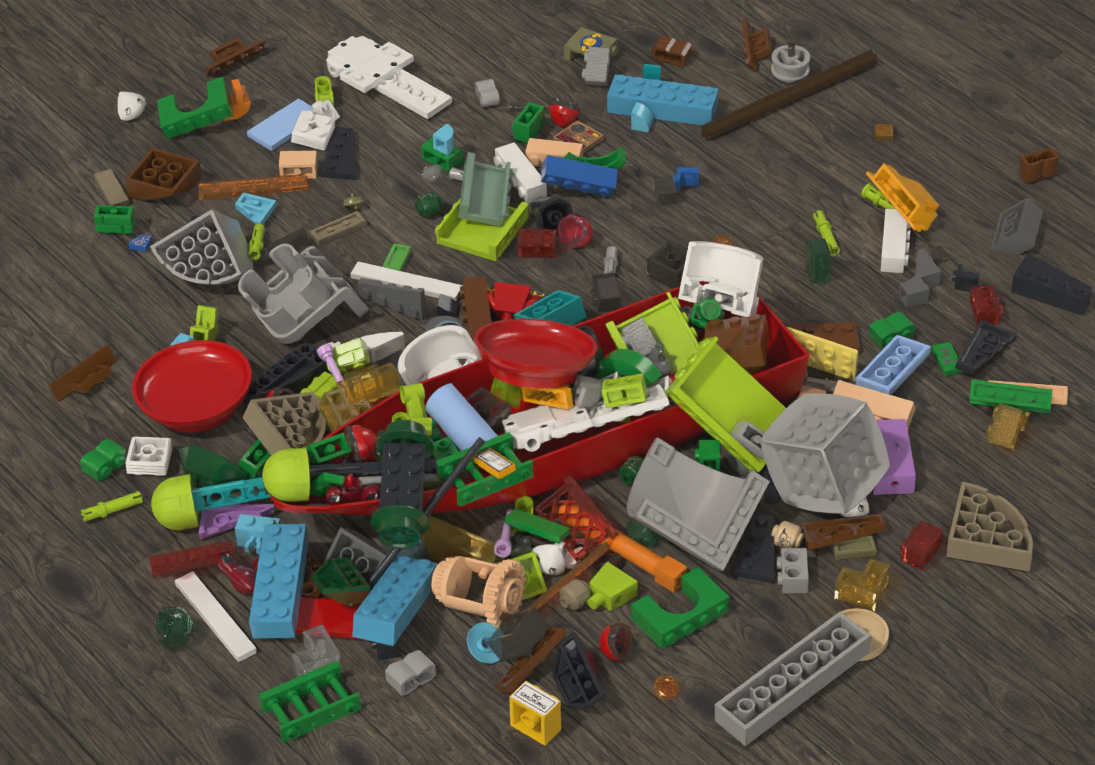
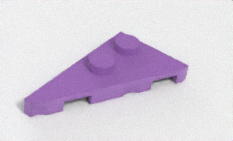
(225, 518)

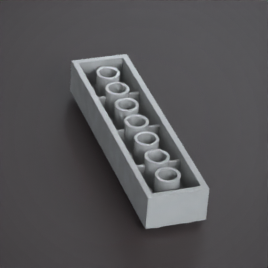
(792, 678)

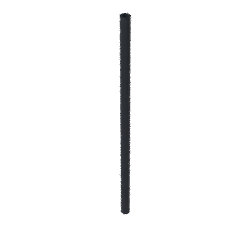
(430, 506)

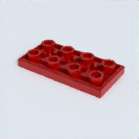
(334, 616)

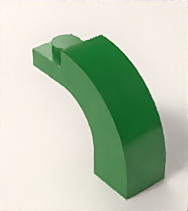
(628, 363)

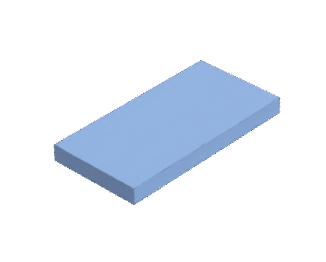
(279, 126)

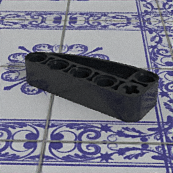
(291, 372)

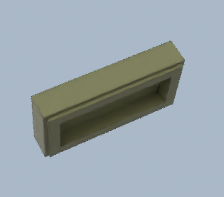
(854, 548)

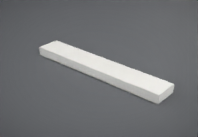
(431, 286)
(215, 616)

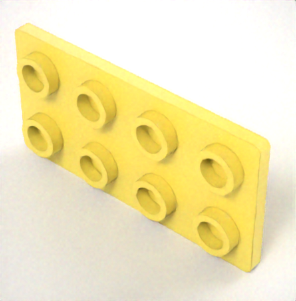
(828, 355)

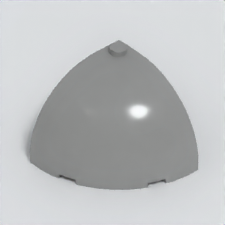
(206, 250)

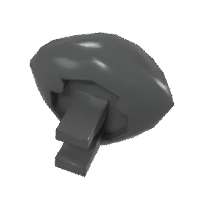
(659, 359)

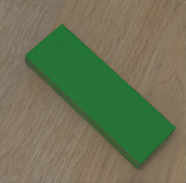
(321, 484)
(537, 525)

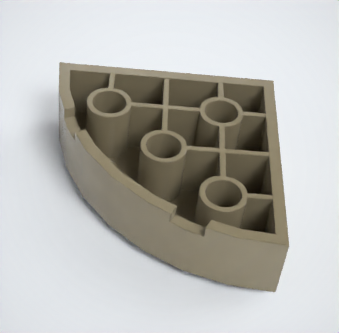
(286, 421)
(989, 530)

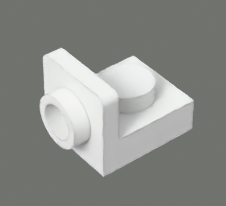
(324, 108)

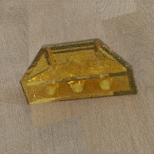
(450, 541)

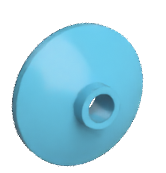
(476, 636)

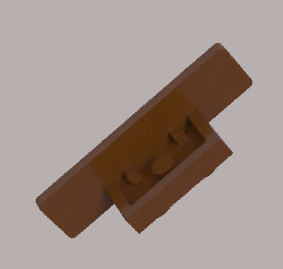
(757, 44)
(231, 53)
(85, 374)

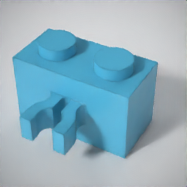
(250, 531)

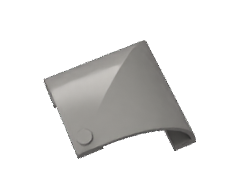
(693, 503)

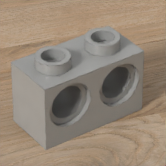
(793, 570)

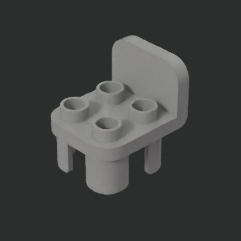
(298, 294)

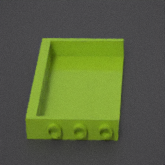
(720, 394)

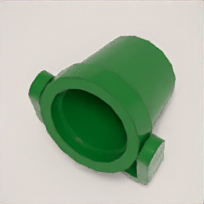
(706, 310)

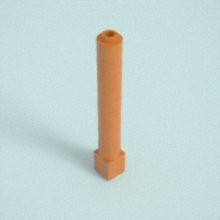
(665, 570)

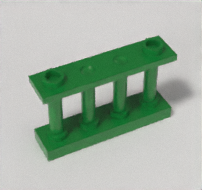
(1016, 396)
(485, 486)
(302, 686)

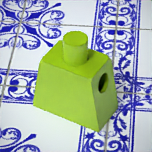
(611, 588)

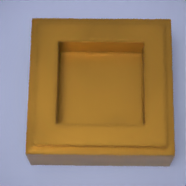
(883, 132)

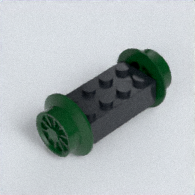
(400, 513)

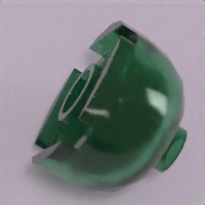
(174, 627)

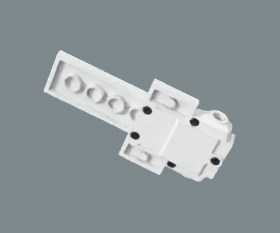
(379, 67)
(546, 422)

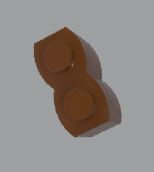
(672, 51)
(1038, 165)

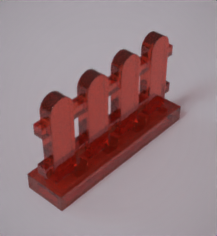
(189, 558)

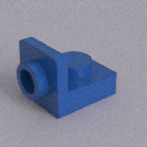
(686, 177)

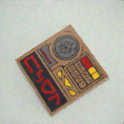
(580, 134)

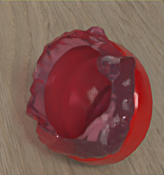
(575, 231)

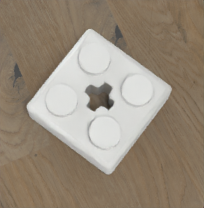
(313, 130)
(149, 456)

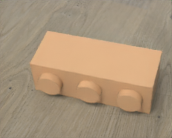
(538, 150)

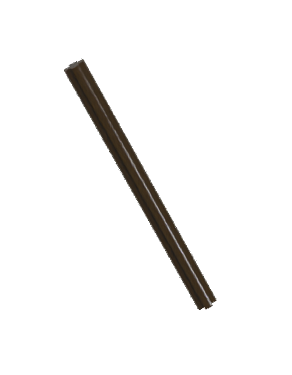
(788, 94)

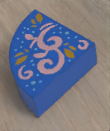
(141, 243)

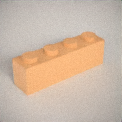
(881, 404)

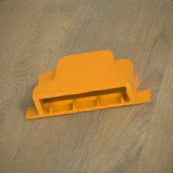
(906, 196)

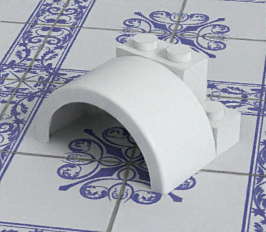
(731, 276)
(436, 353)

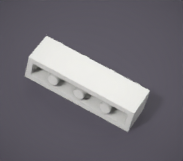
(524, 176)
(895, 242)

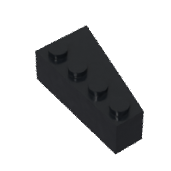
(1050, 286)

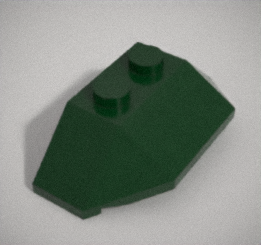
(209, 468)
(341, 581)

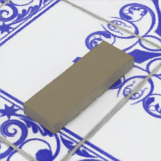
(111, 188)
(338, 228)

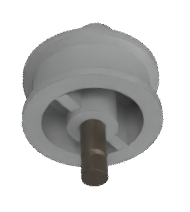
(790, 63)

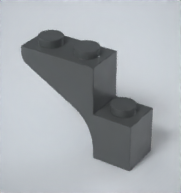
(916, 290)

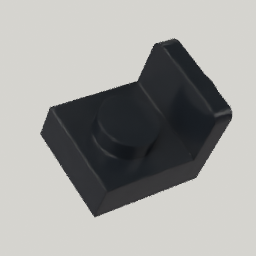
(964, 280)

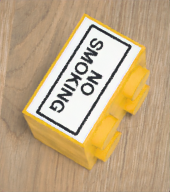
(535, 713)

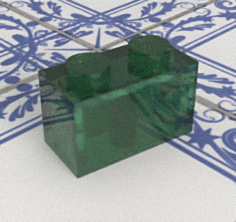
(818, 261)

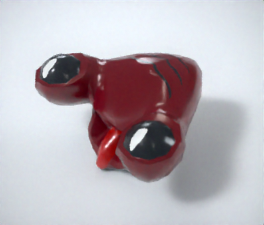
(351, 492)
(241, 576)

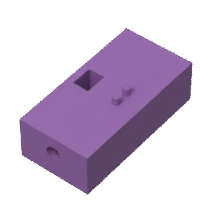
(901, 473)

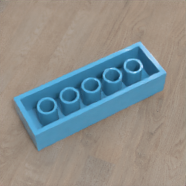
(665, 99)
(279, 581)
(394, 600)

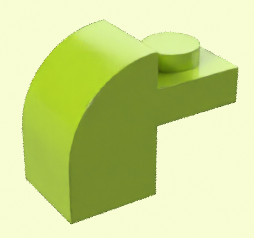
(206, 324)

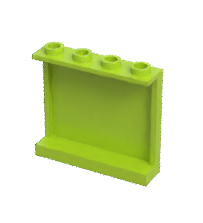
(478, 237)
(668, 328)

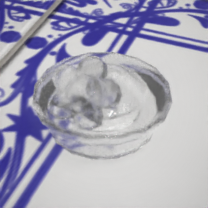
(431, 173)

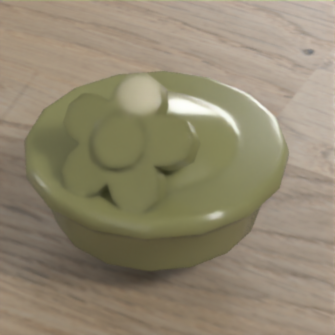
(354, 201)

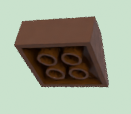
(162, 175)
(742, 338)

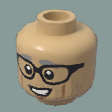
(787, 535)

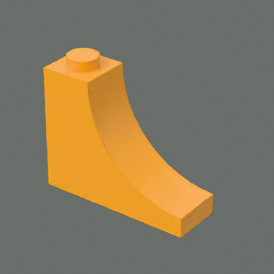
(554, 397)

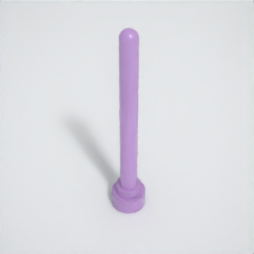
(326, 353)
(503, 545)

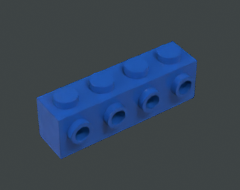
(578, 176)

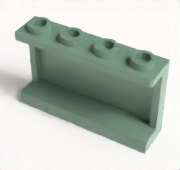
(485, 192)

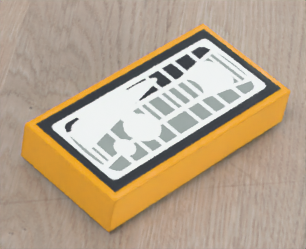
(494, 463)

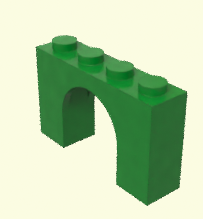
(216, 108)
(668, 627)

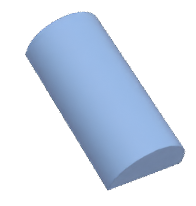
(893, 365)
(457, 417)

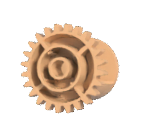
(501, 594)

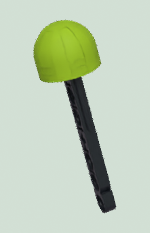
(289, 474)

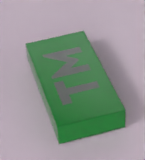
(946, 358)

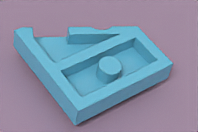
(255, 207)

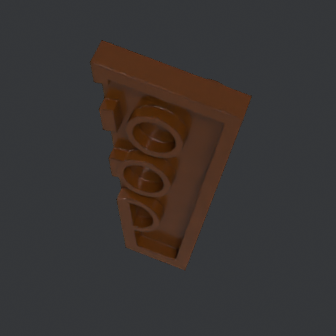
(841, 333)
(833, 531)
(525, 665)

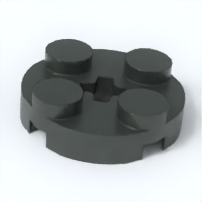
(520, 545)

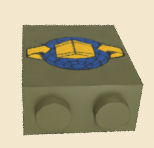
(587, 38)

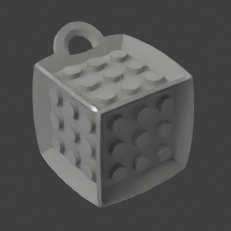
(825, 453)

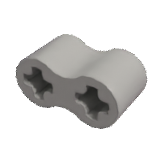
(487, 93)

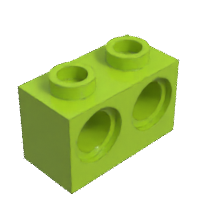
(624, 390)

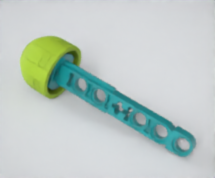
(177, 502)

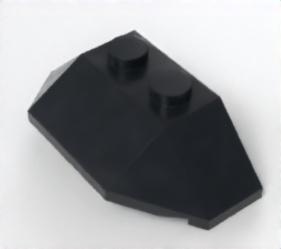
(578, 674)

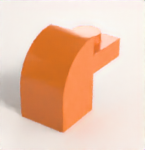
(239, 99)

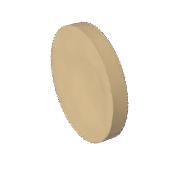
(872, 624)

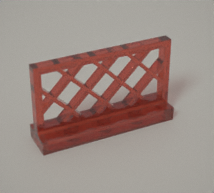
(586, 505)

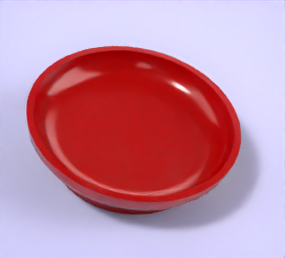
(534, 352)
(192, 385)

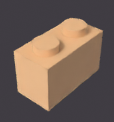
(298, 163)

